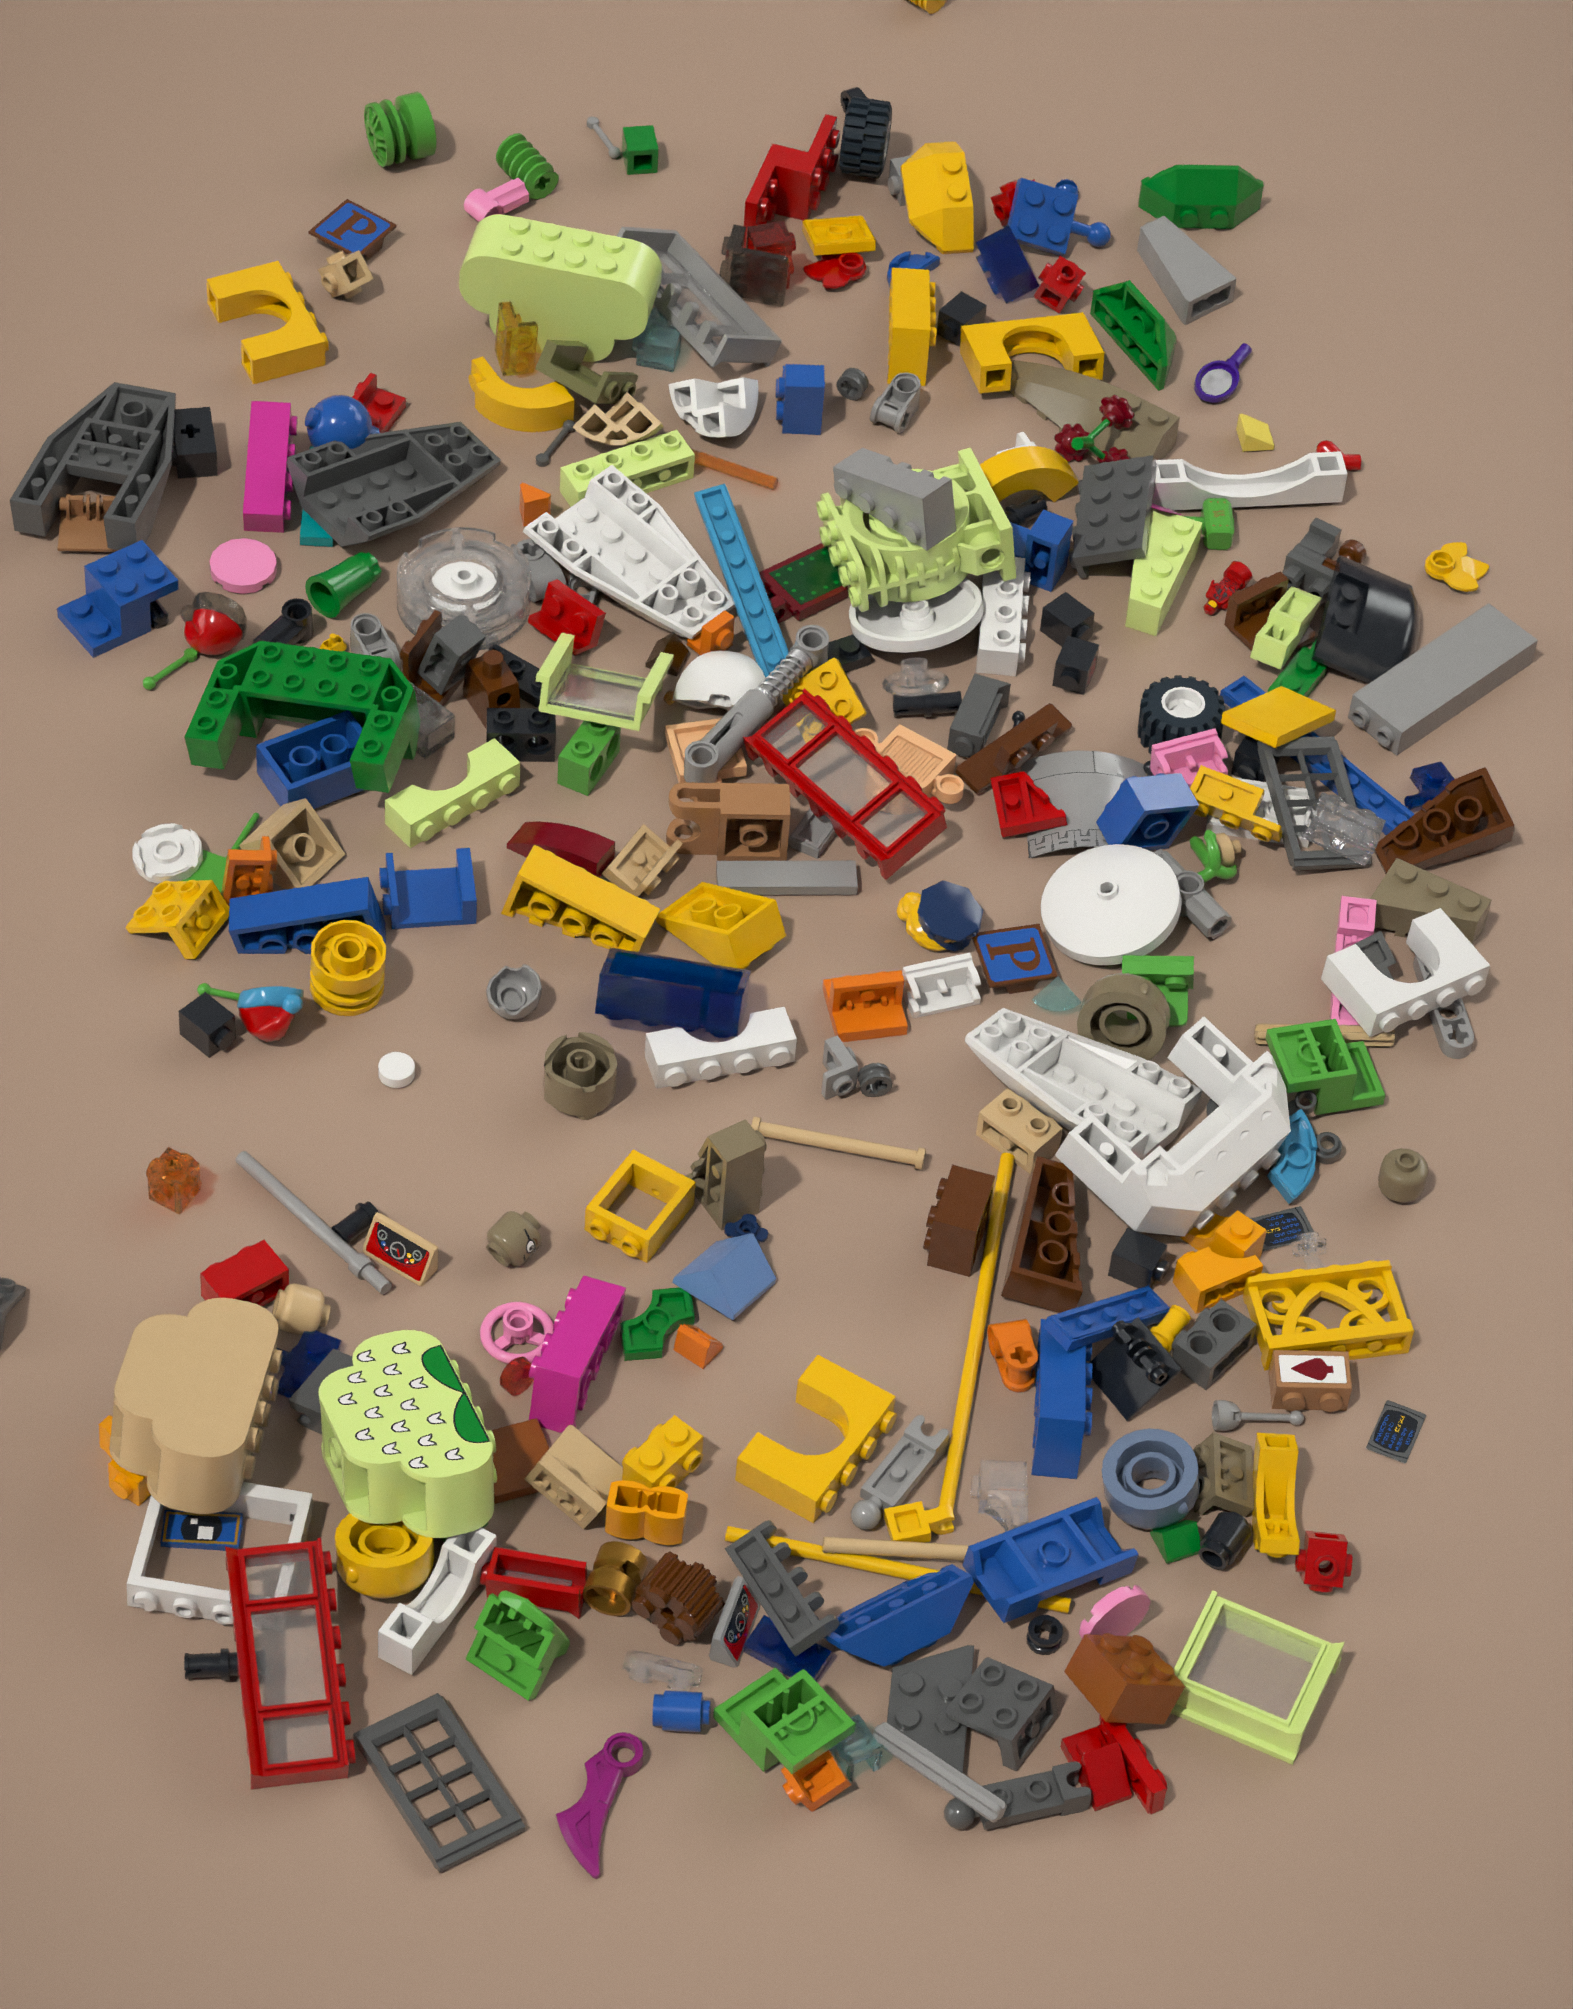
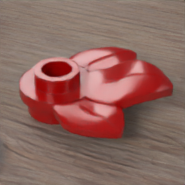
(837, 269)

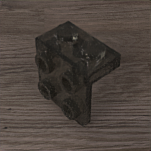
(753, 273)

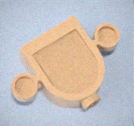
(923, 760)

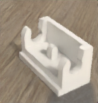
(941, 985)

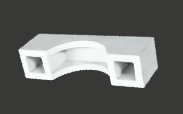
(680, 1058)
(417, 1626)

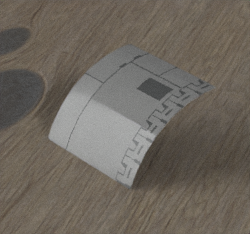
(1081, 787)

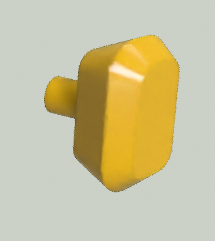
(334, 643)

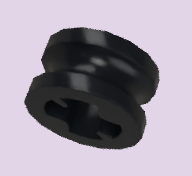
(1044, 1623)

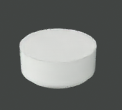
(396, 1070)

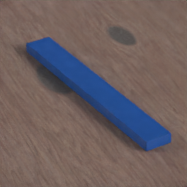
(1365, 790)

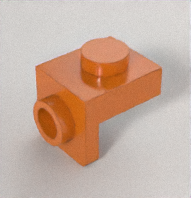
(715, 635)
(816, 1781)

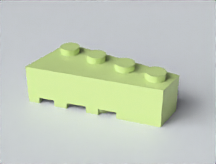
(1158, 576)

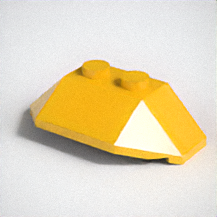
(940, 196)

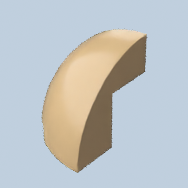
(621, 426)

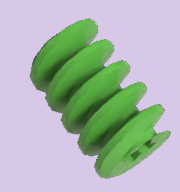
(523, 161)

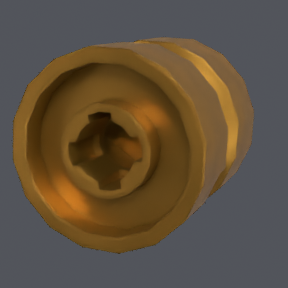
(614, 1578)

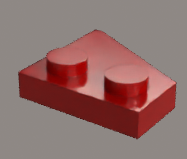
(1023, 806)

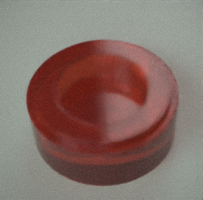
(516, 1376)

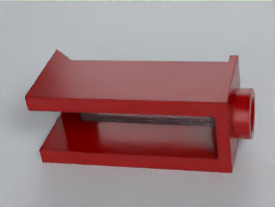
(539, 1578)

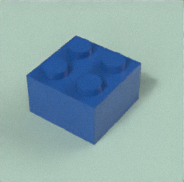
(1148, 811)

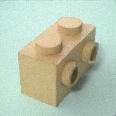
(1019, 1129)

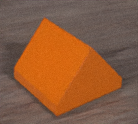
(533, 503)
(696, 1345)

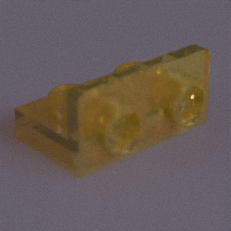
(515, 342)

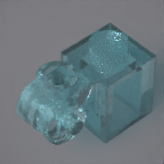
(658, 344)

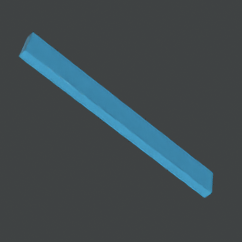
(742, 577)

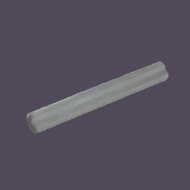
(940, 1772)

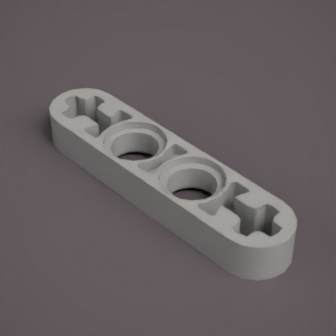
(1444, 1027)

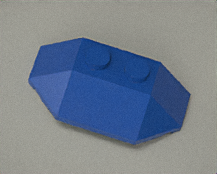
(903, 1617)

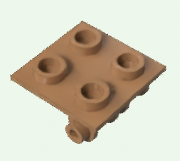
(83, 523)

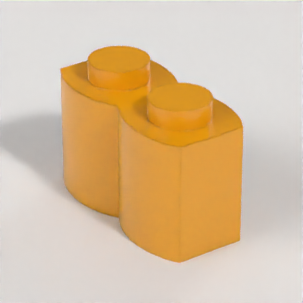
(646, 1512)

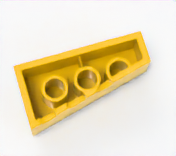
(579, 903)

